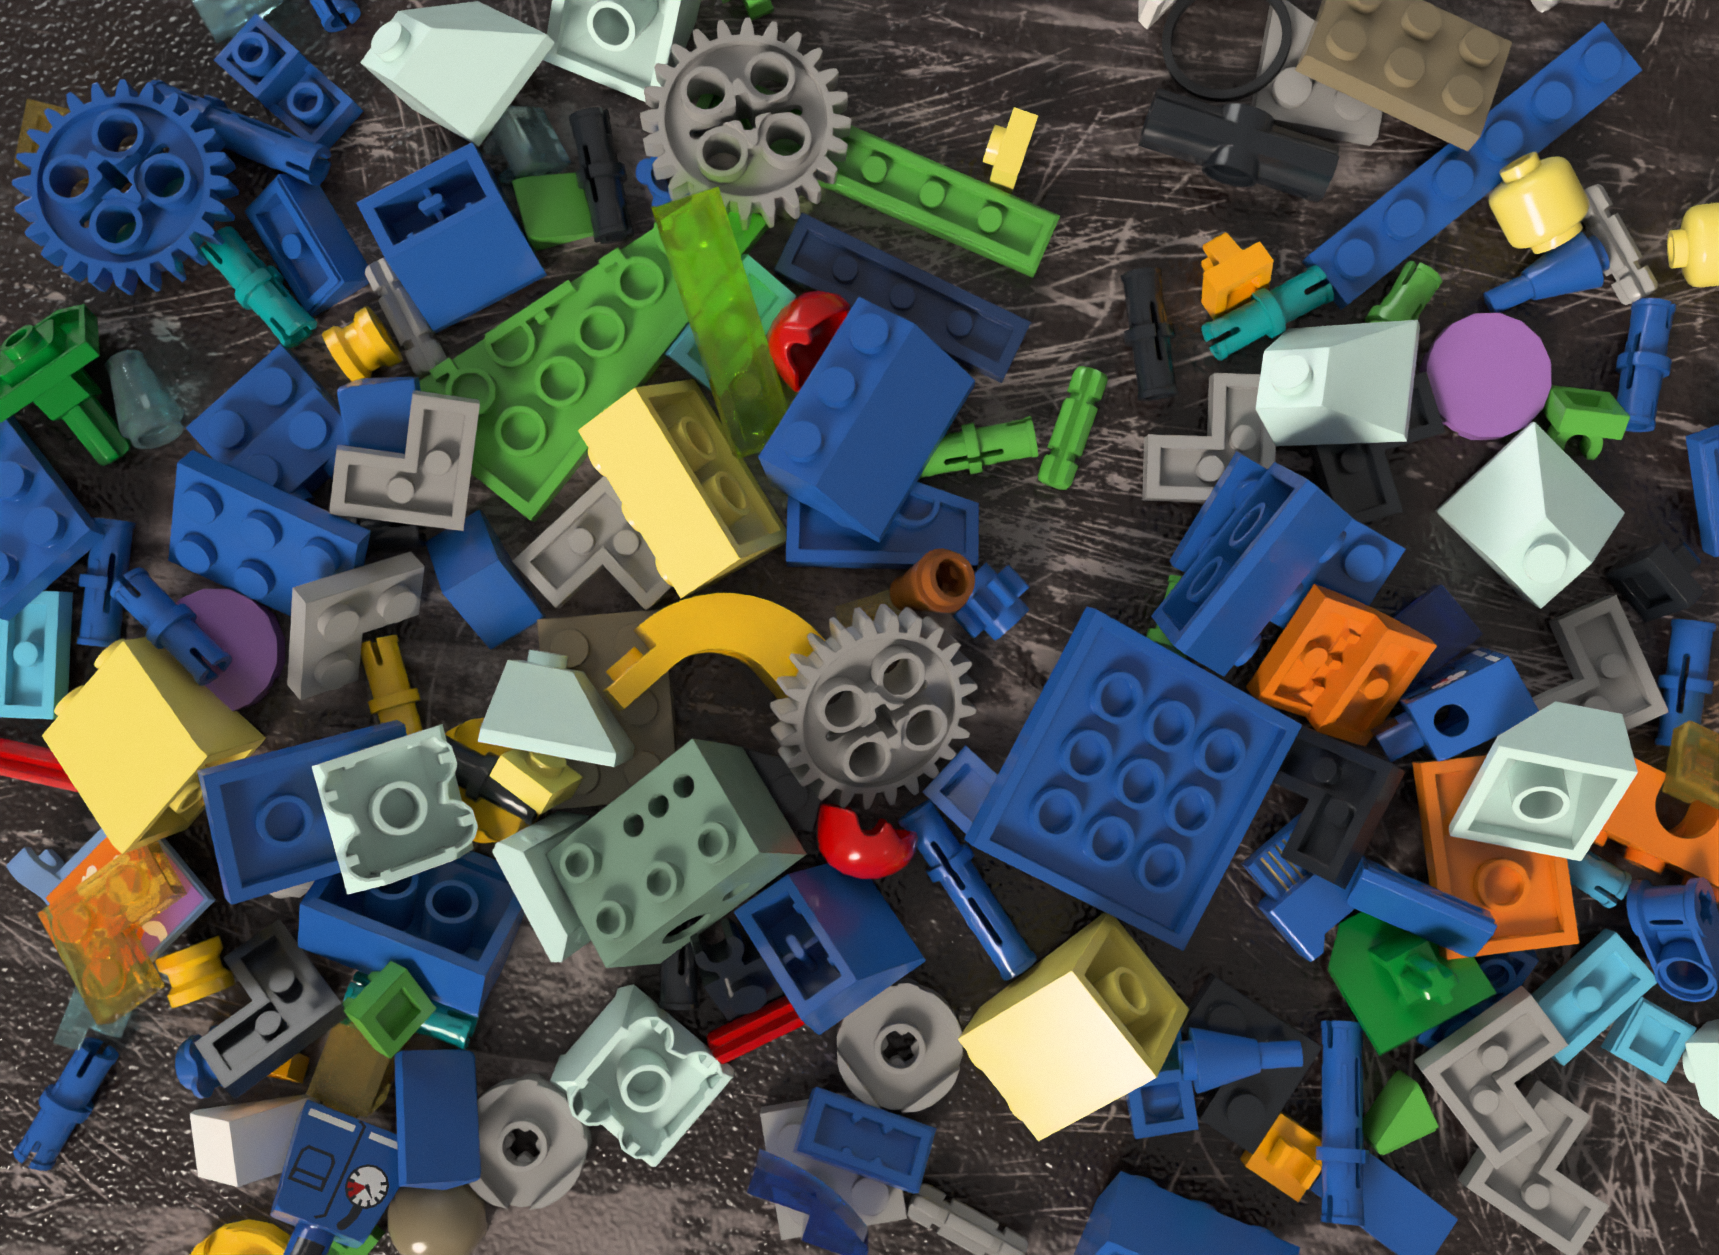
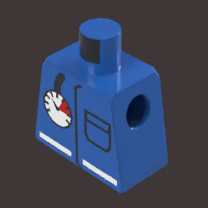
(1482, 702)
(334, 1180)

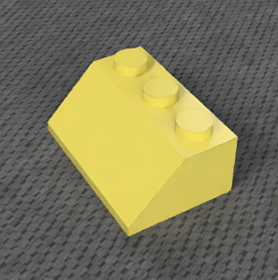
(682, 484)

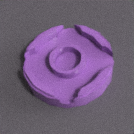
(1488, 375)
(251, 638)

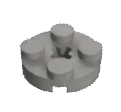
(892, 1081)
(562, 1142)

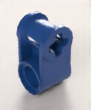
(1678, 935)

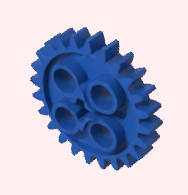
(87, 147)

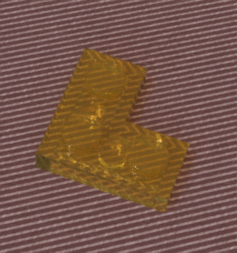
(97, 927)

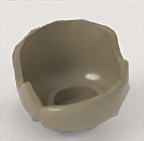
(436, 1221)

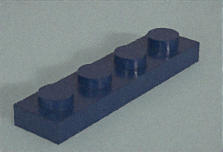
(955, 319)

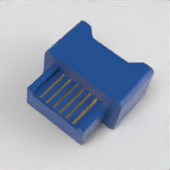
(1297, 900)

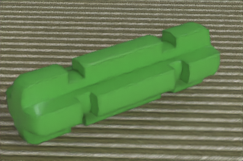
(1072, 427)

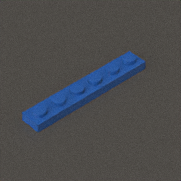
(1460, 178)

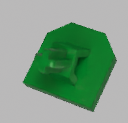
(47, 368)
(1400, 981)

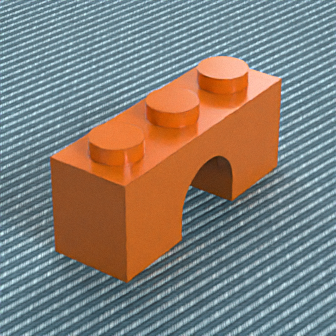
(1686, 849)

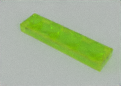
(722, 317)

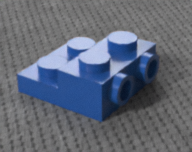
(275, 426)

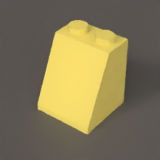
(140, 738)
(1076, 1029)

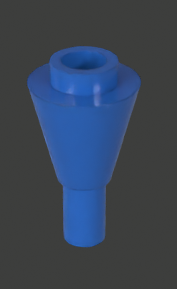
(1560, 271)
(1222, 1058)

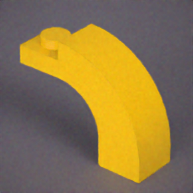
(719, 623)

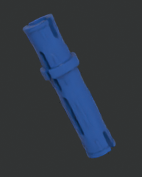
(259, 140)
(1007, 948)
(1342, 1124)

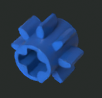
(993, 603)

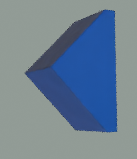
(483, 581)

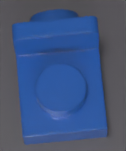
(962, 788)

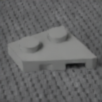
(1303, 102)

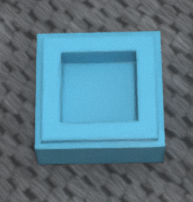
(1649, 1038)

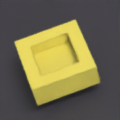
(1008, 149)
(536, 778)

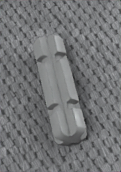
(1631, 280)
(405, 319)
(963, 1224)

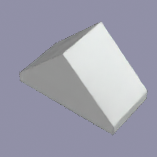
(245, 1139)

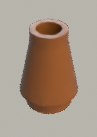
(935, 583)

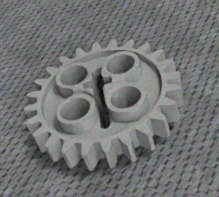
(731, 70)
(873, 706)

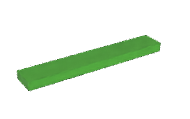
(932, 197)

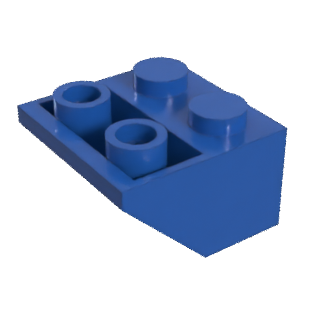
(452, 237)
(828, 942)

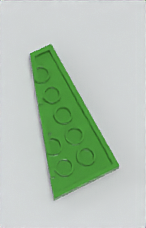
(566, 364)

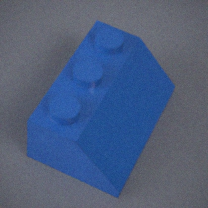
(866, 420)
(1252, 569)
(440, 925)
(1144, 1219)

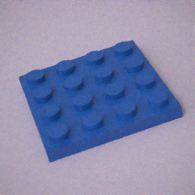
(1133, 780)

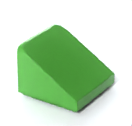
(553, 209)
(1398, 1115)

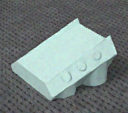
(395, 809)
(537, 886)
(639, 1075)

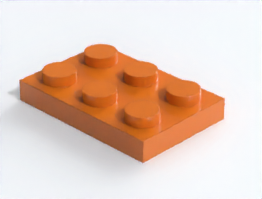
(1519, 887)

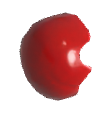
(803, 333)
(859, 851)

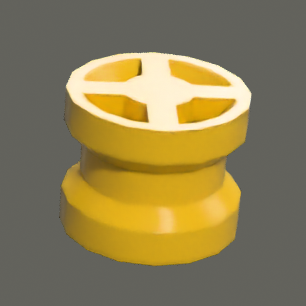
(362, 345)
(195, 971)

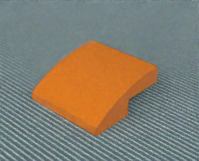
(1340, 665)

